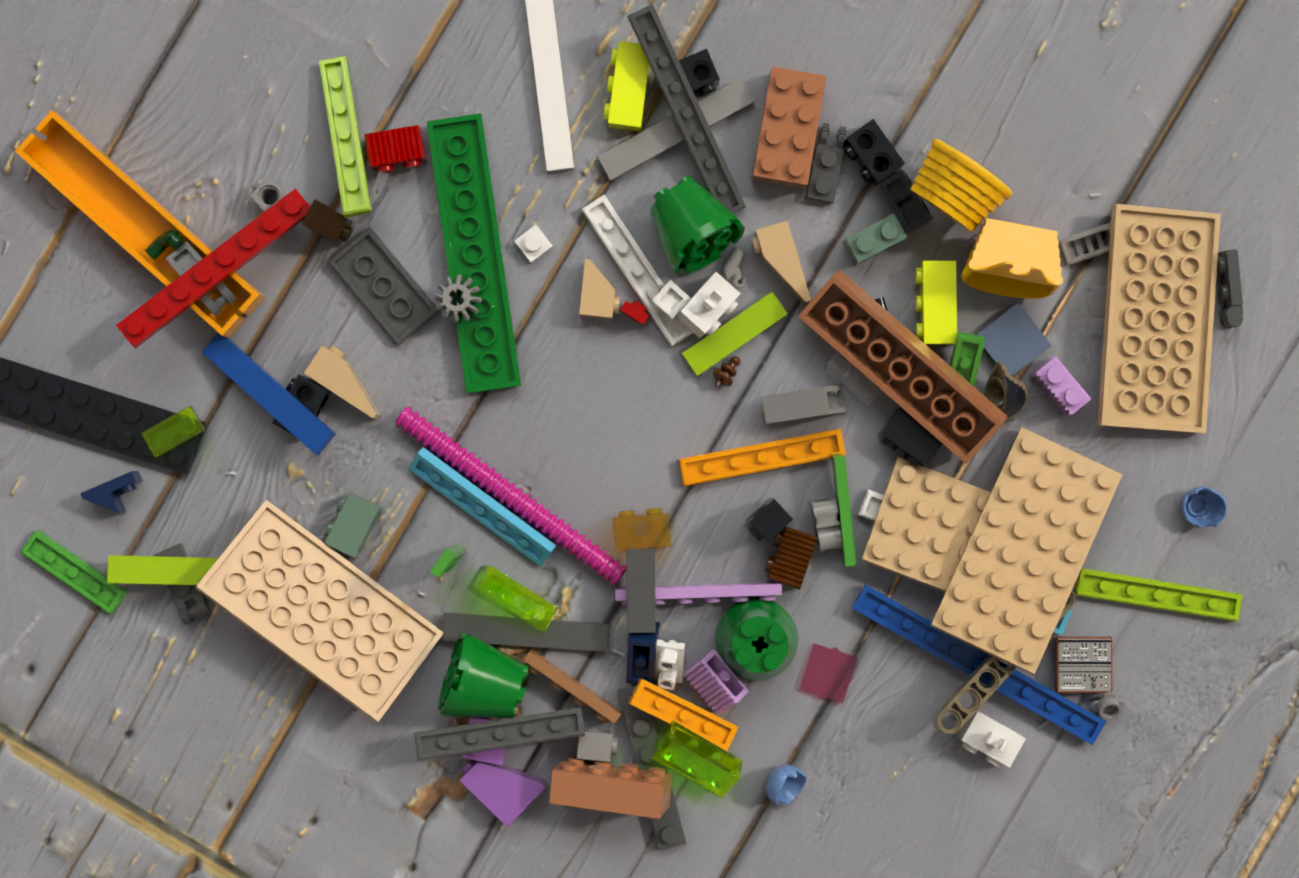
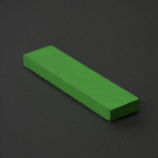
(844, 509)
(448, 560)
(73, 571)

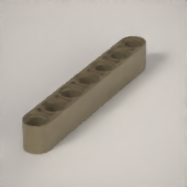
(979, 694)

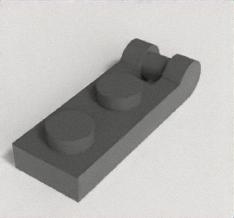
(185, 258)
(183, 593)

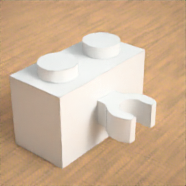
(708, 305)
(991, 738)

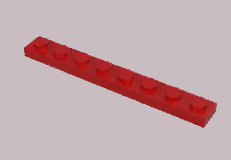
(214, 269)

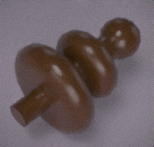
(727, 371)

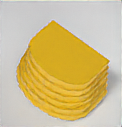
(959, 186)
(1014, 261)

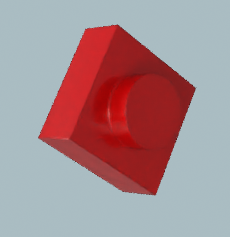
(635, 311)

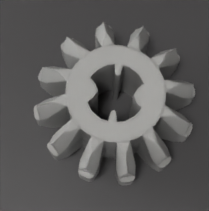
(448, 301)

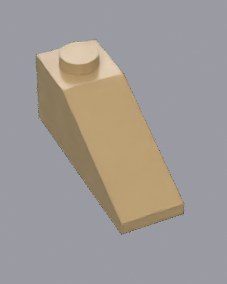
(780, 254)
(338, 376)

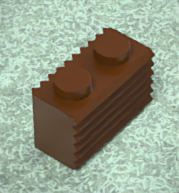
(791, 557)

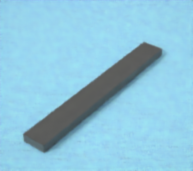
(685, 107)

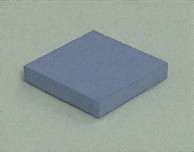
(1014, 339)

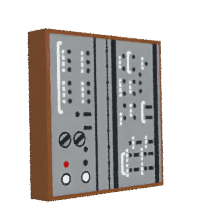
(1083, 664)

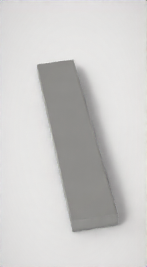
(666, 133)

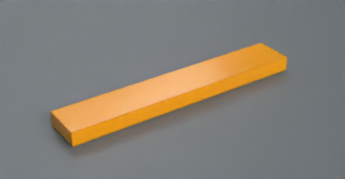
(761, 457)

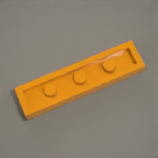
(671, 707)

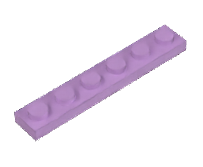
(710, 593)

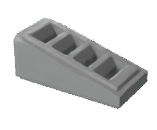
(1066, 249)

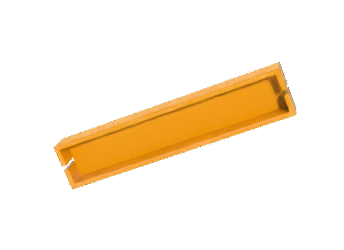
(125, 211)

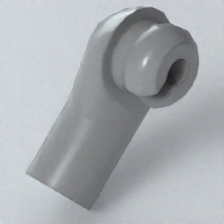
(731, 269)

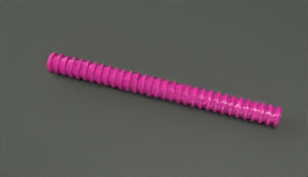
(510, 495)

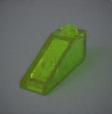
(512, 597)

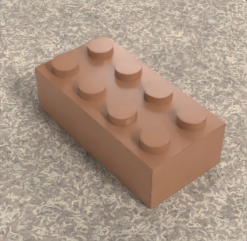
(788, 128)
(611, 787)

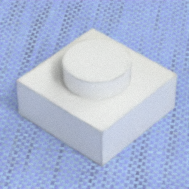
(533, 243)
(671, 299)

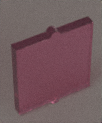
(828, 673)

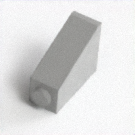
(803, 404)

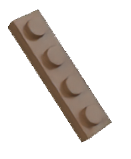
(581, 694)

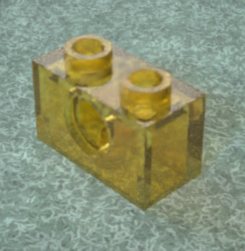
(627, 539)

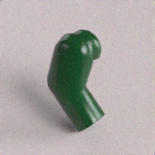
(162, 242)

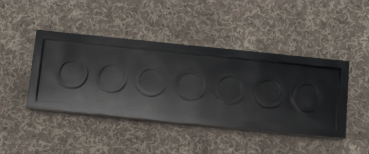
(87, 414)

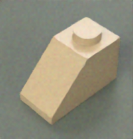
(597, 294)

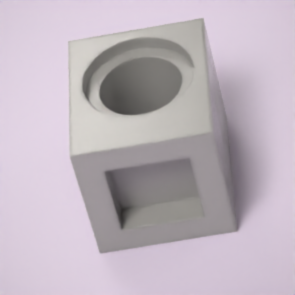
(264, 187)
(597, 745)

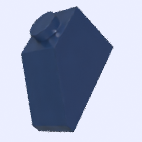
(642, 656)

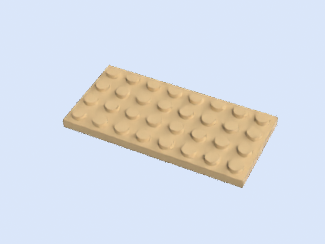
(1158, 319)
(1026, 551)
(320, 611)

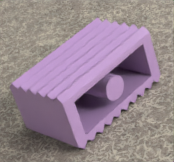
(1060, 386)
(715, 682)

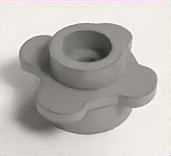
(1108, 706)

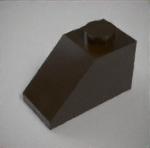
(328, 223)

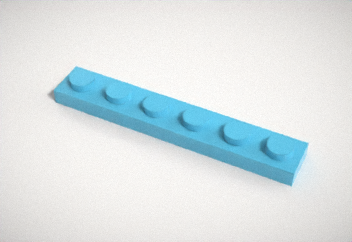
(481, 507)

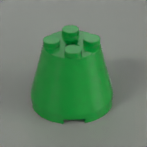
(693, 226)
(747, 622)
(481, 681)

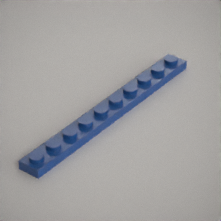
(968, 658)

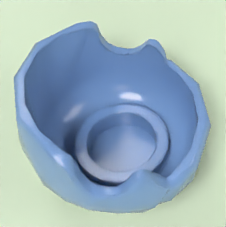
(1204, 507)
(785, 784)

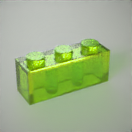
(697, 759)

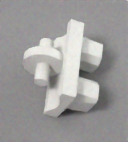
(669, 663)

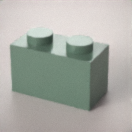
(874, 239)
(352, 524)

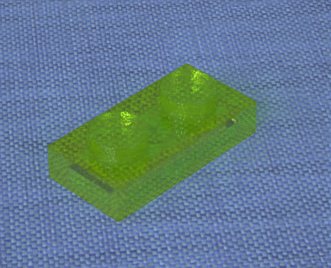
(173, 431)

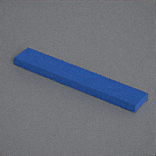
(269, 393)

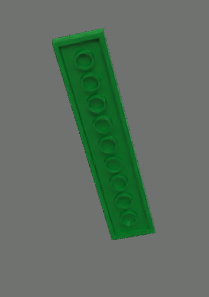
(474, 251)

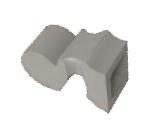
(827, 525)

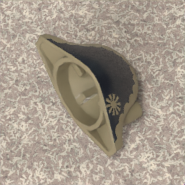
(1006, 391)

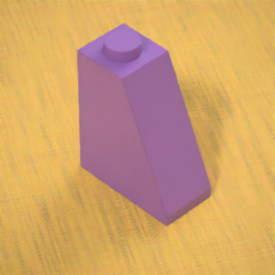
(502, 788)

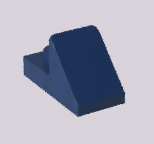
(107, 493)

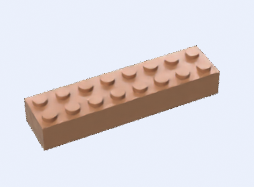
(903, 366)

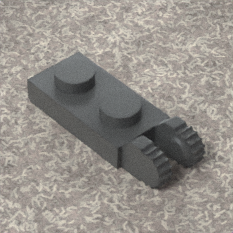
(826, 167)
(1230, 290)

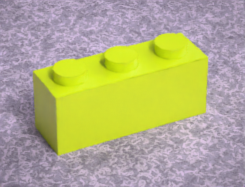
(627, 87)
(936, 302)

